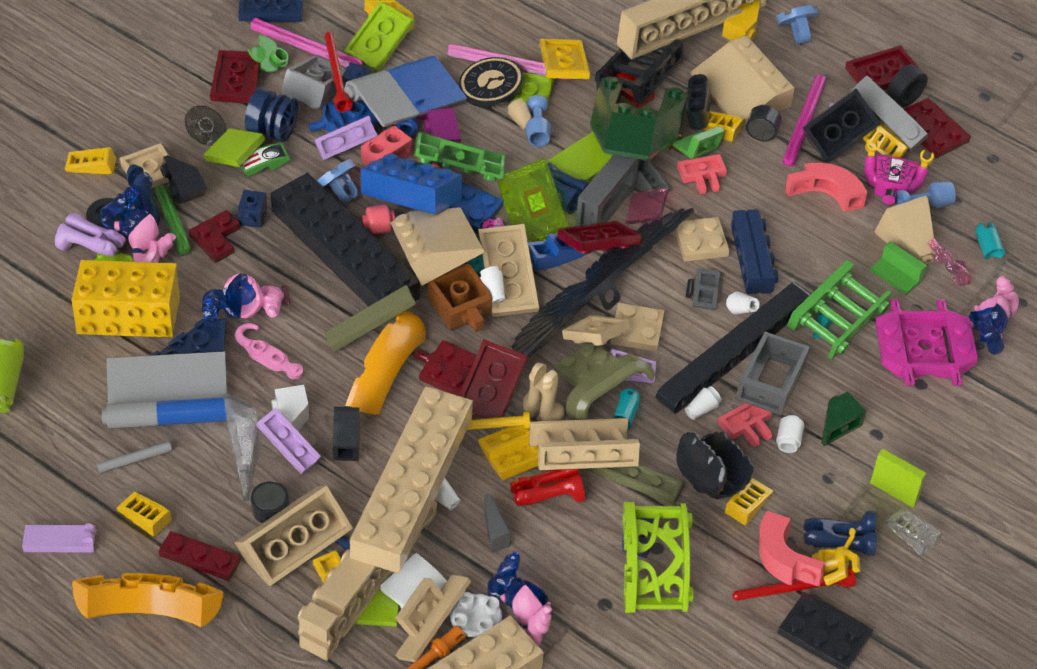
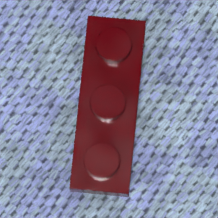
(199, 556)

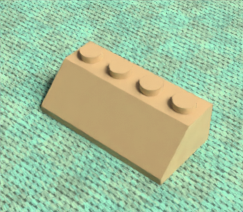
(294, 535)

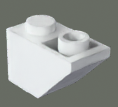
(292, 404)

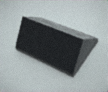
(840, 126)

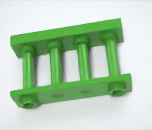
(830, 289)

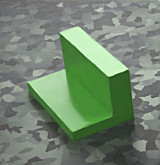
(700, 142)
(899, 268)

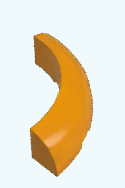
(385, 361)
(147, 594)

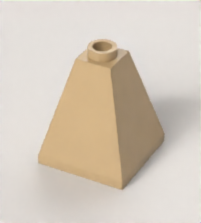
(909, 228)

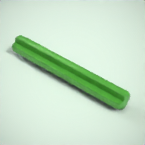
(172, 219)

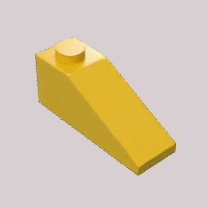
(742, 23)

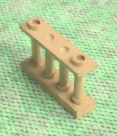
(583, 444)

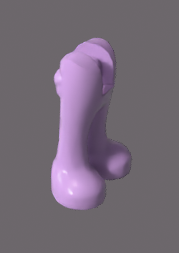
(73, 231)

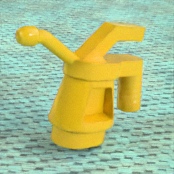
(838, 559)

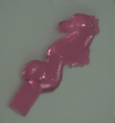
(956, 267)

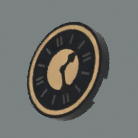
(491, 81)

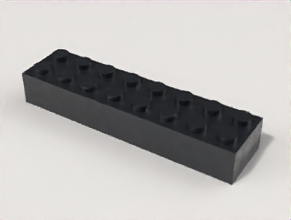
(341, 241)

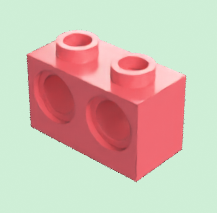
(388, 142)

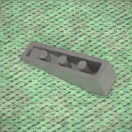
(891, 114)

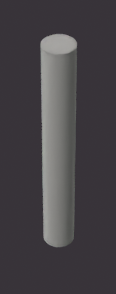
(133, 457)

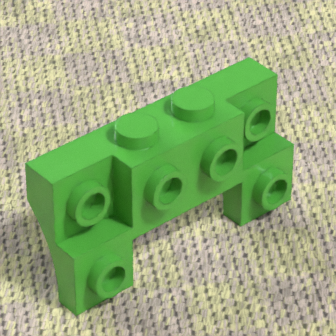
(461, 155)

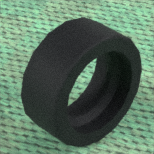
(907, 85)

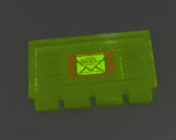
(533, 200)

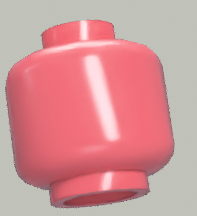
(378, 219)

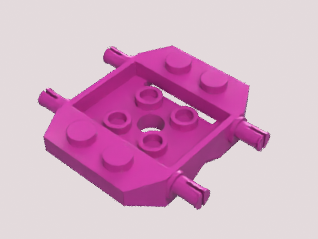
(903, 331)

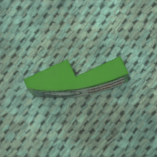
(266, 156)

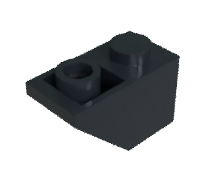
(184, 179)
(346, 433)

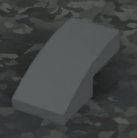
(706, 289)

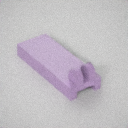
(345, 137)
(288, 441)
(59, 538)

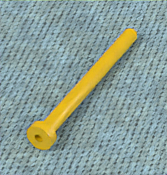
(501, 422)

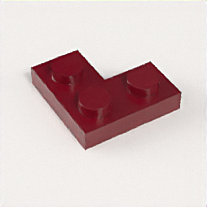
(211, 235)

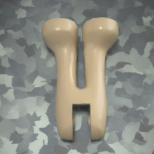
(542, 395)

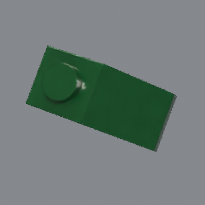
(842, 417)

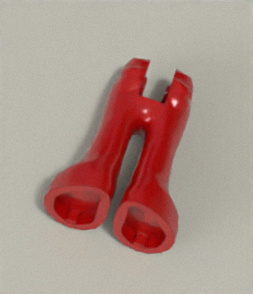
(532, 489)

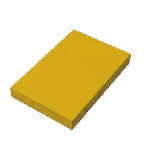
(564, 59)

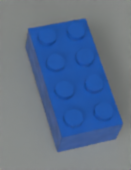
(411, 184)

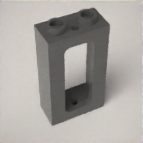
(607, 190)
(768, 349)

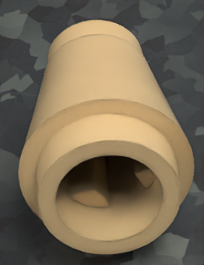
(519, 113)

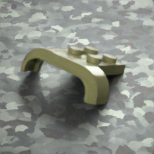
(594, 374)

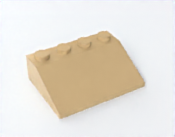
(744, 79)
(436, 241)

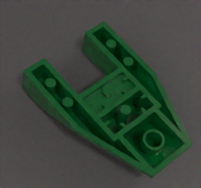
(635, 130)

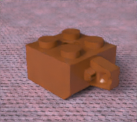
(460, 298)

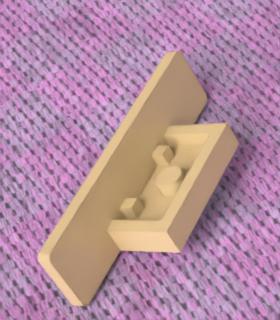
(426, 612)

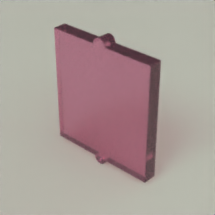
(646, 206)

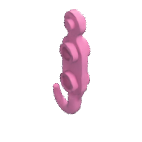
(267, 354)

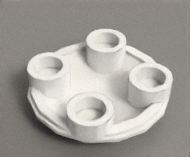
(476, 613)

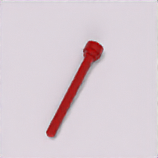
(342, 100)
(797, 585)

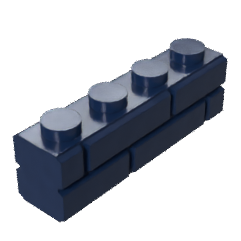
(753, 251)

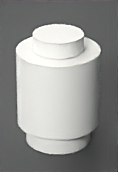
(790, 433)

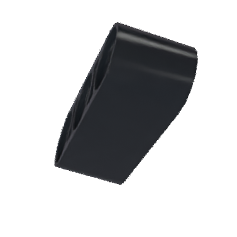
(698, 102)

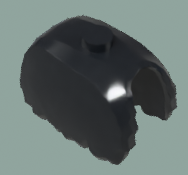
(713, 464)

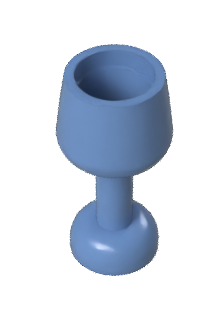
(538, 128)
(938, 194)

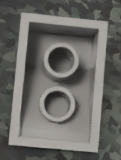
(311, 82)

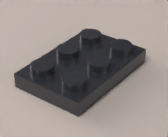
(824, 631)

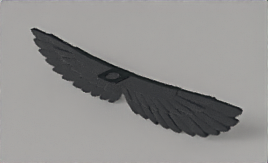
(599, 280)

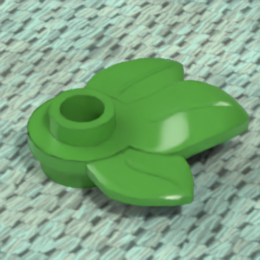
(269, 54)

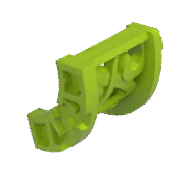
(633, 584)

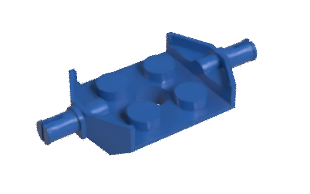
(334, 119)

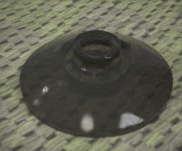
(209, 120)

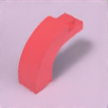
(829, 179)
(780, 559)

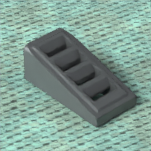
(649, 169)
(497, 529)

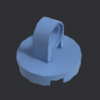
(799, 22)
(338, 179)

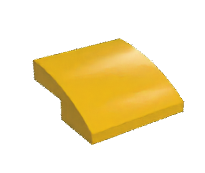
(509, 451)

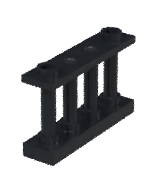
(649, 78)

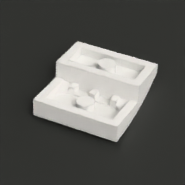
(401, 586)

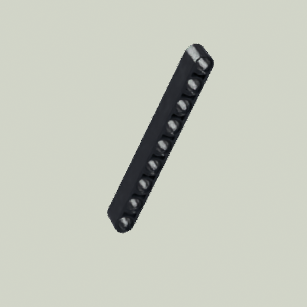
(730, 349)

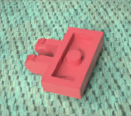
(702, 169)
(743, 420)

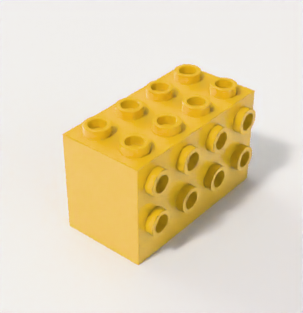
(126, 298)

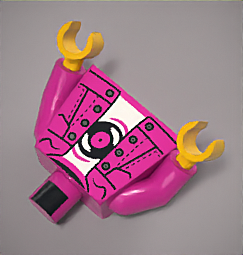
(893, 174)

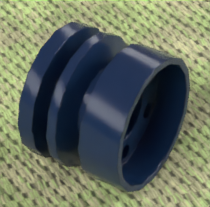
(271, 114)

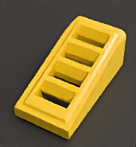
(731, 124)
(881, 130)
(99, 161)
(744, 515)
(153, 526)

